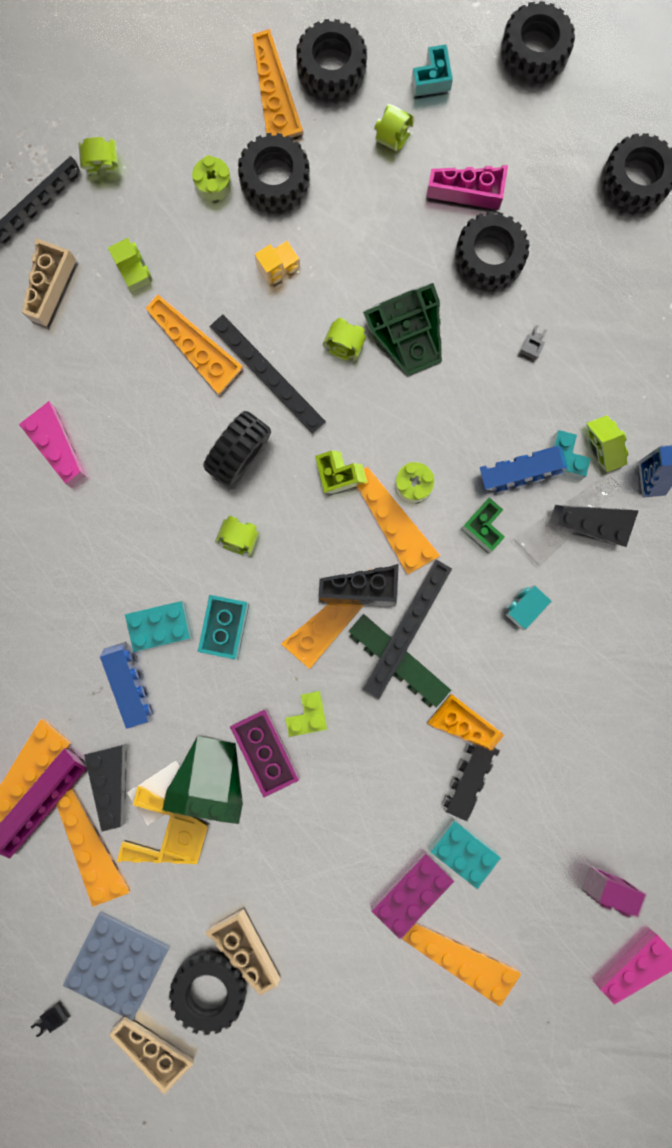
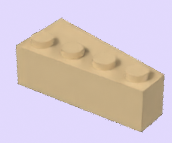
(46, 280)
(246, 952)
(153, 1055)

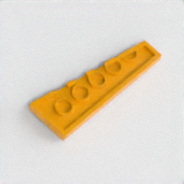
(277, 101)
(204, 354)
(401, 533)
(320, 631)
(31, 762)
(95, 865)
(477, 970)

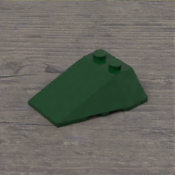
(409, 328)
(207, 783)

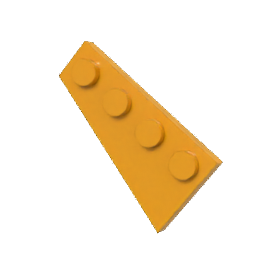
(464, 723)

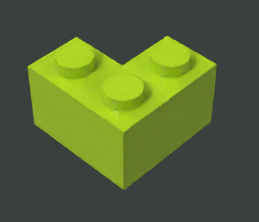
(128, 262)
(609, 443)
(337, 476)
(312, 719)

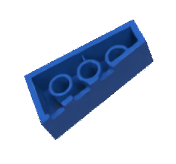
(524, 469)
(657, 472)
(125, 685)

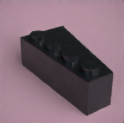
(367, 587)
(107, 781)
(469, 781)

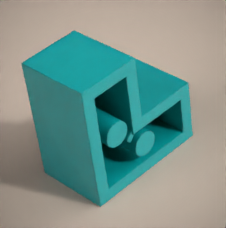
(435, 76)
(576, 464)
(527, 607)

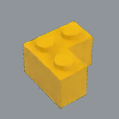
(276, 262)

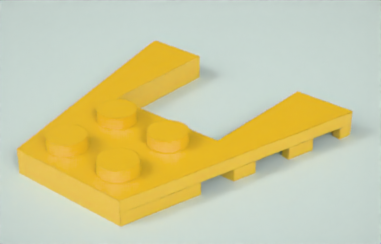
(181, 840)

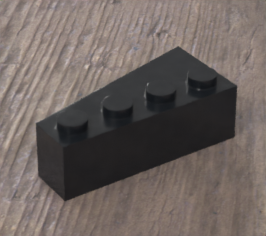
(606, 524)

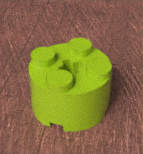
(393, 127)
(98, 155)
(211, 178)
(344, 339)
(424, 478)
(237, 536)

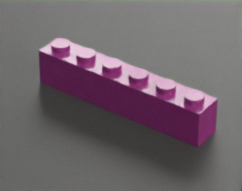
(39, 801)

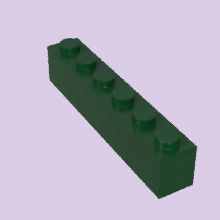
(409, 669)

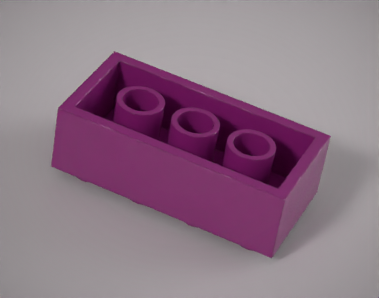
(264, 753)
(613, 892)
(412, 894)

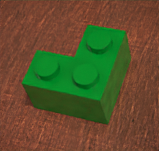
(480, 526)

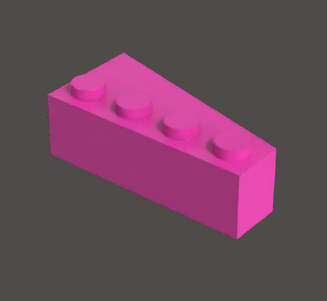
(469, 186)
(50, 438)
(637, 968)

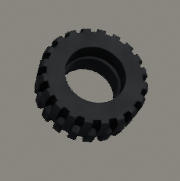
(544, 19)
(335, 36)
(267, 149)
(622, 188)
(502, 229)
(236, 448)
(195, 1016)

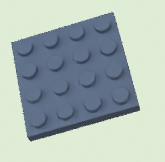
(116, 966)

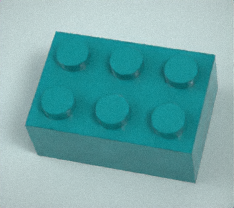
(158, 626)
(223, 627)
(464, 853)

